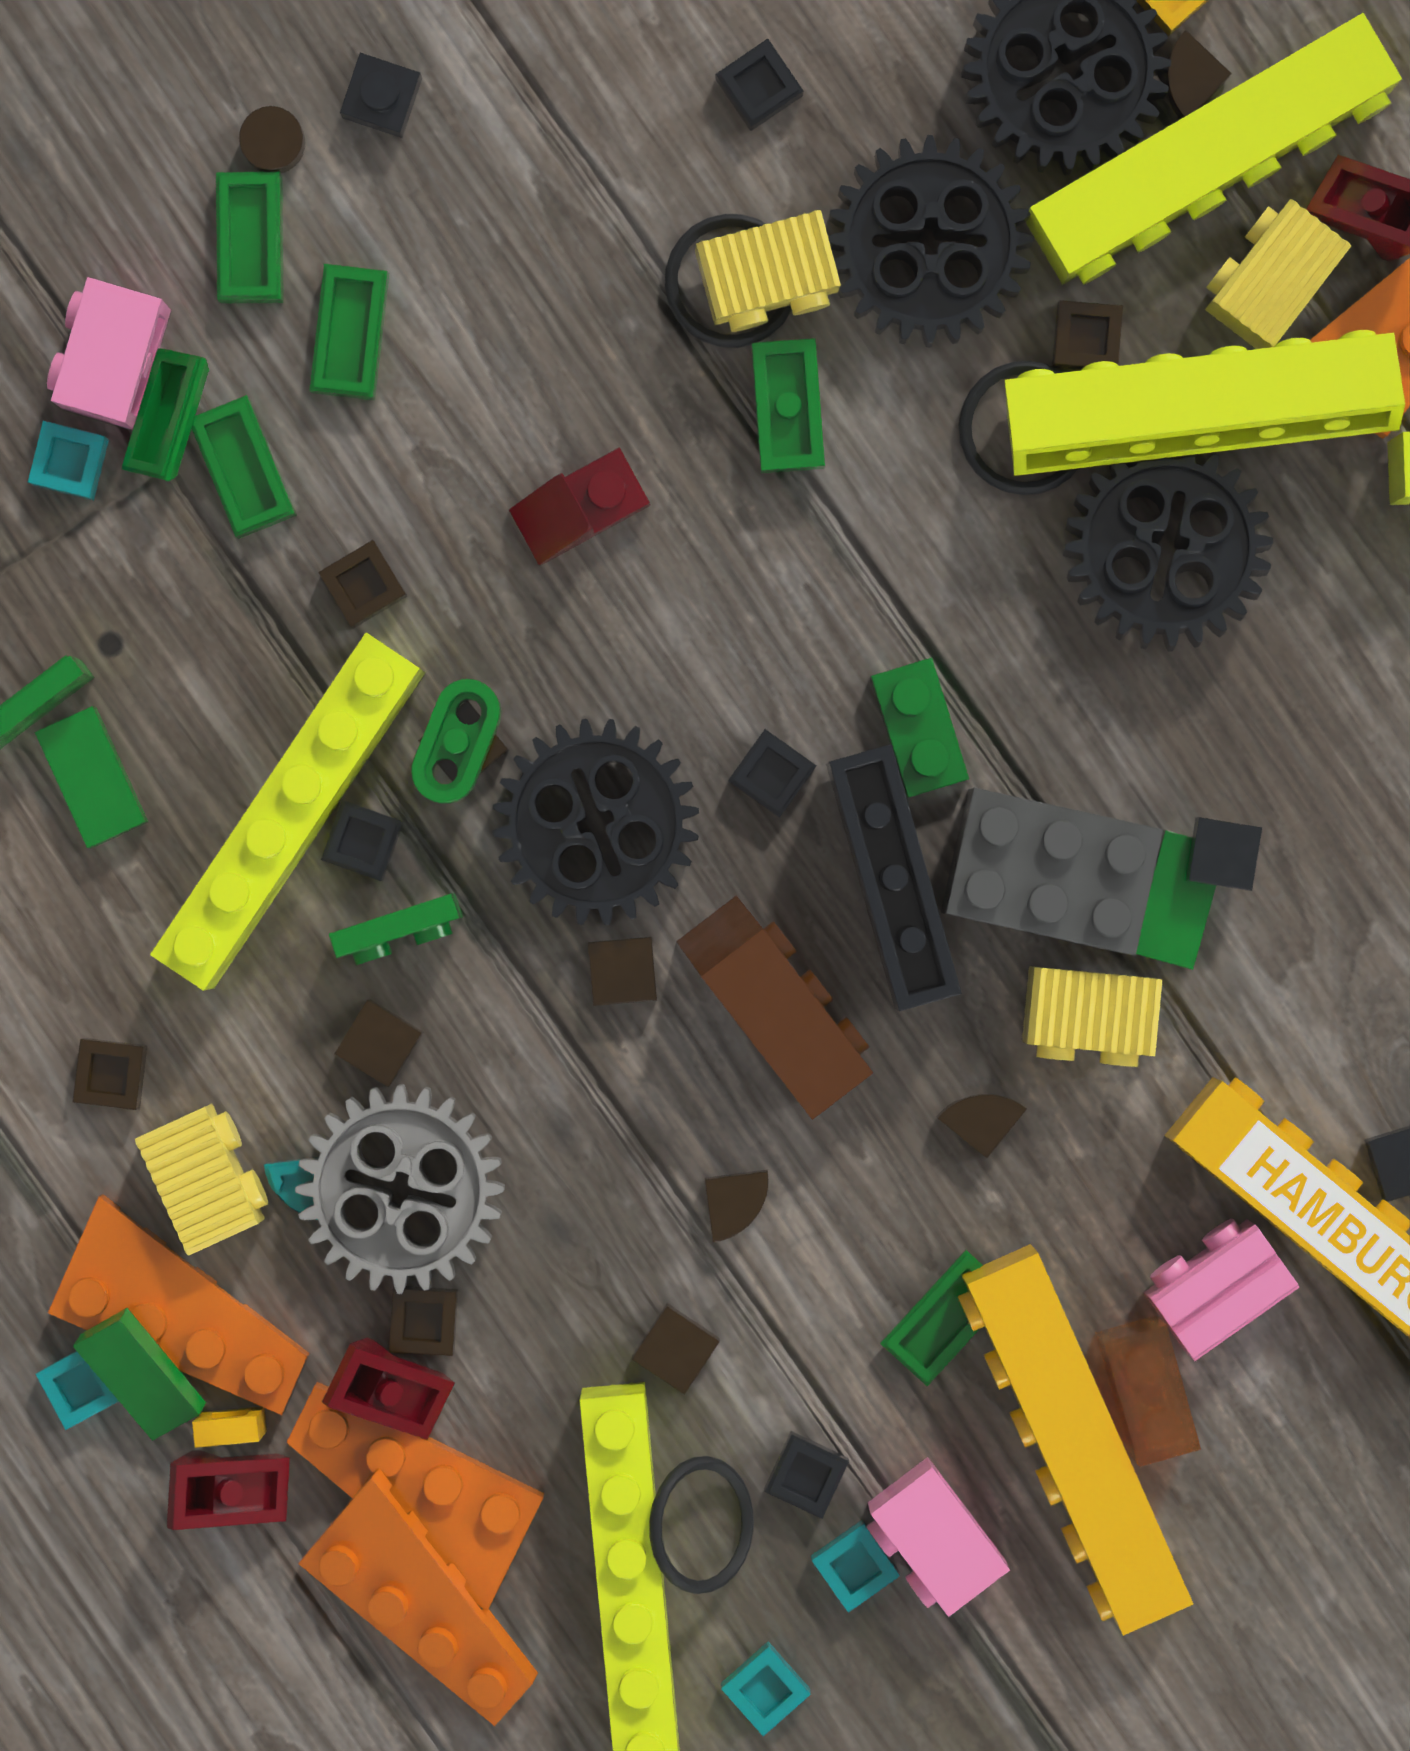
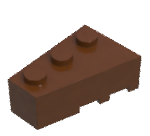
(777, 1006)

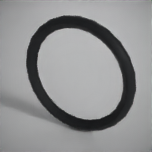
(679, 309)
(968, 445)
(656, 1518)

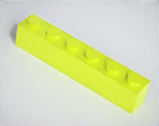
(1214, 149)
(1204, 402)
(287, 813)
(626, 1571)

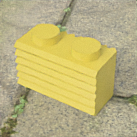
(768, 271)
(1277, 276)
(1091, 1013)
(202, 1178)

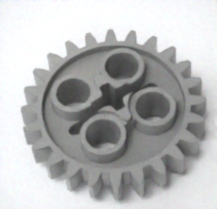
(386, 1244)

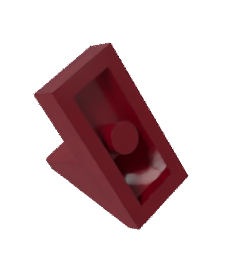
(1366, 205)
(578, 506)
(388, 1389)
(227, 1490)

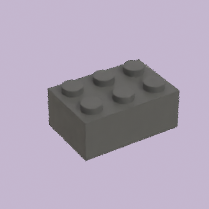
(1052, 871)

